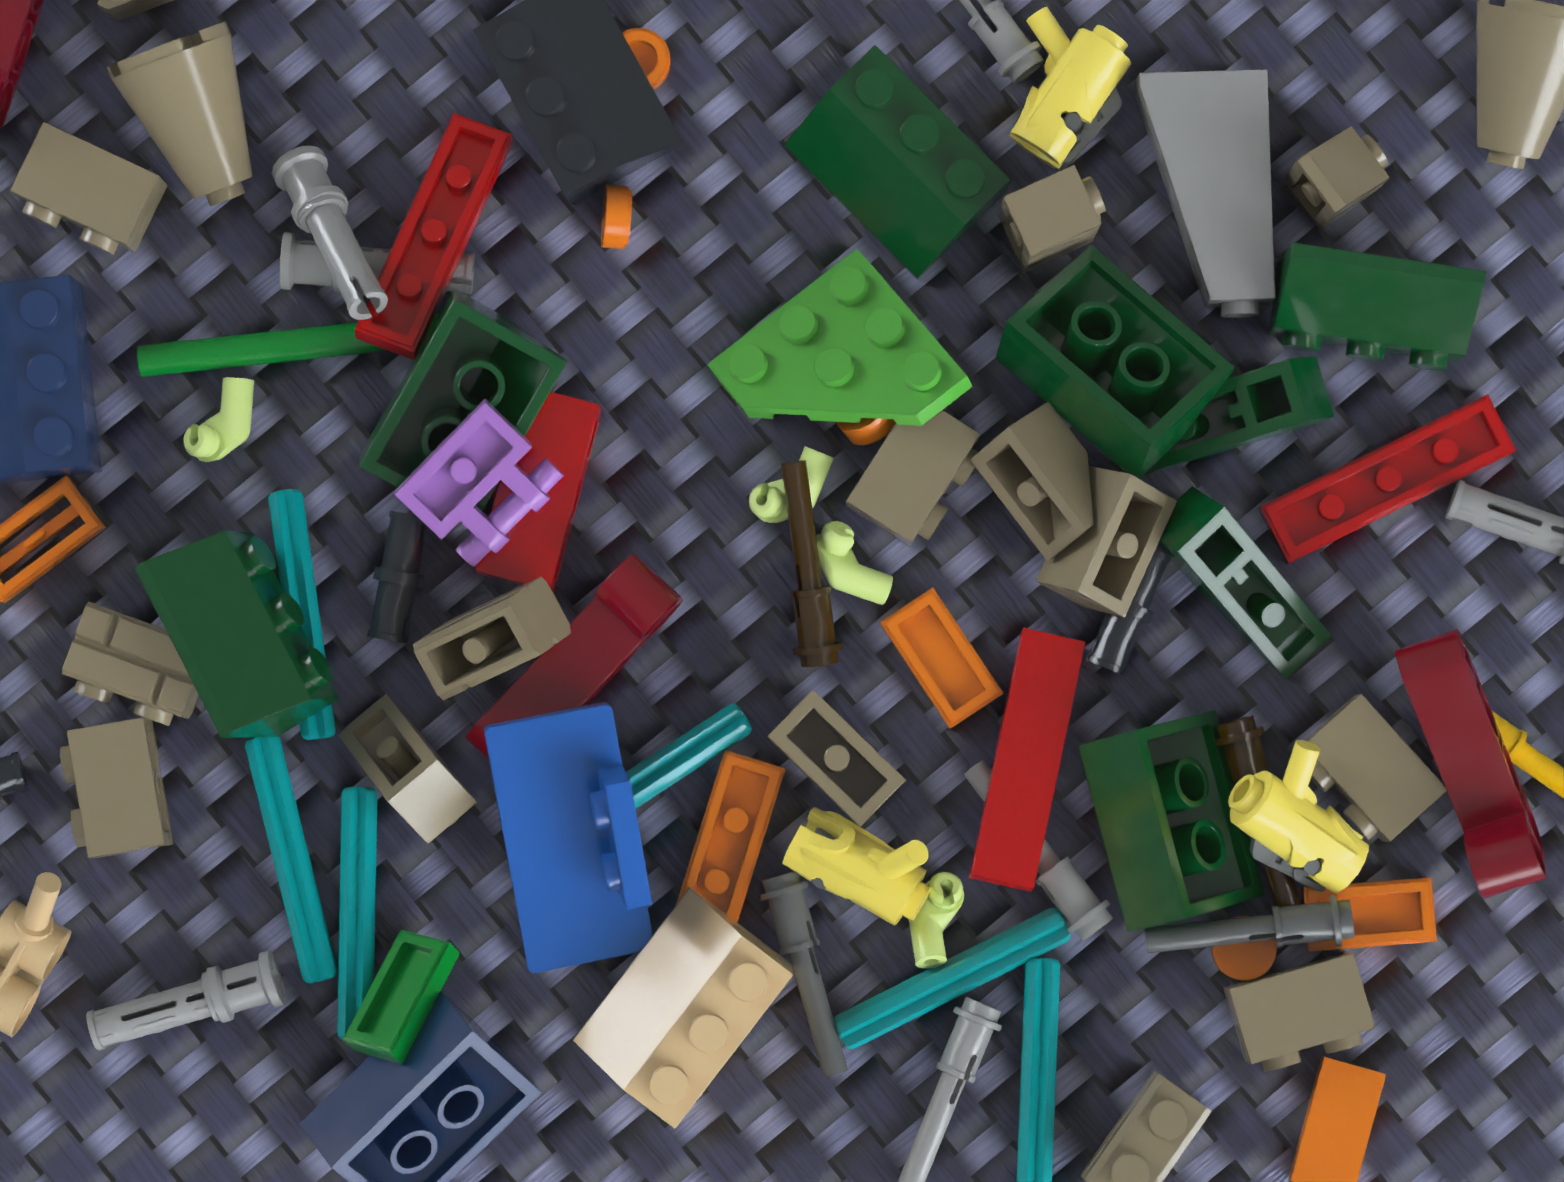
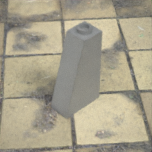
(1217, 173)

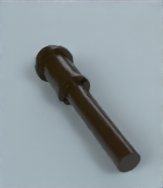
(810, 599)
(1244, 757)

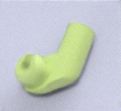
(228, 427)
(769, 499)
(843, 569)
(935, 915)

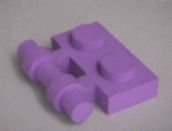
(465, 470)

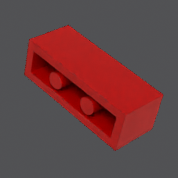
(537, 543)

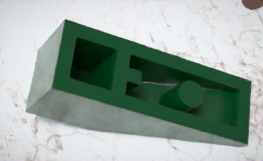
(1255, 409)
(1241, 582)

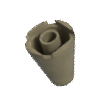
(1518, 78)
(192, 110)

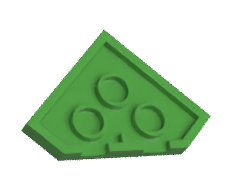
(842, 355)

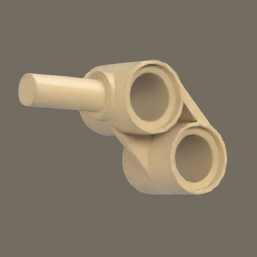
(28, 951)

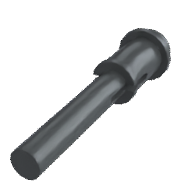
(1285, 925)
(797, 938)

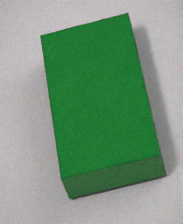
(401, 996)

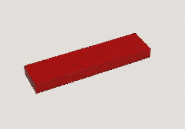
(435, 234)
(1387, 479)
(1027, 760)

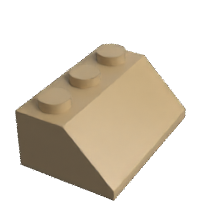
(683, 1007)

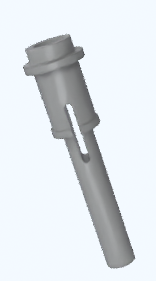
(1008, 44)
(1058, 877)
(958, 1064)

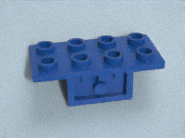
(570, 836)

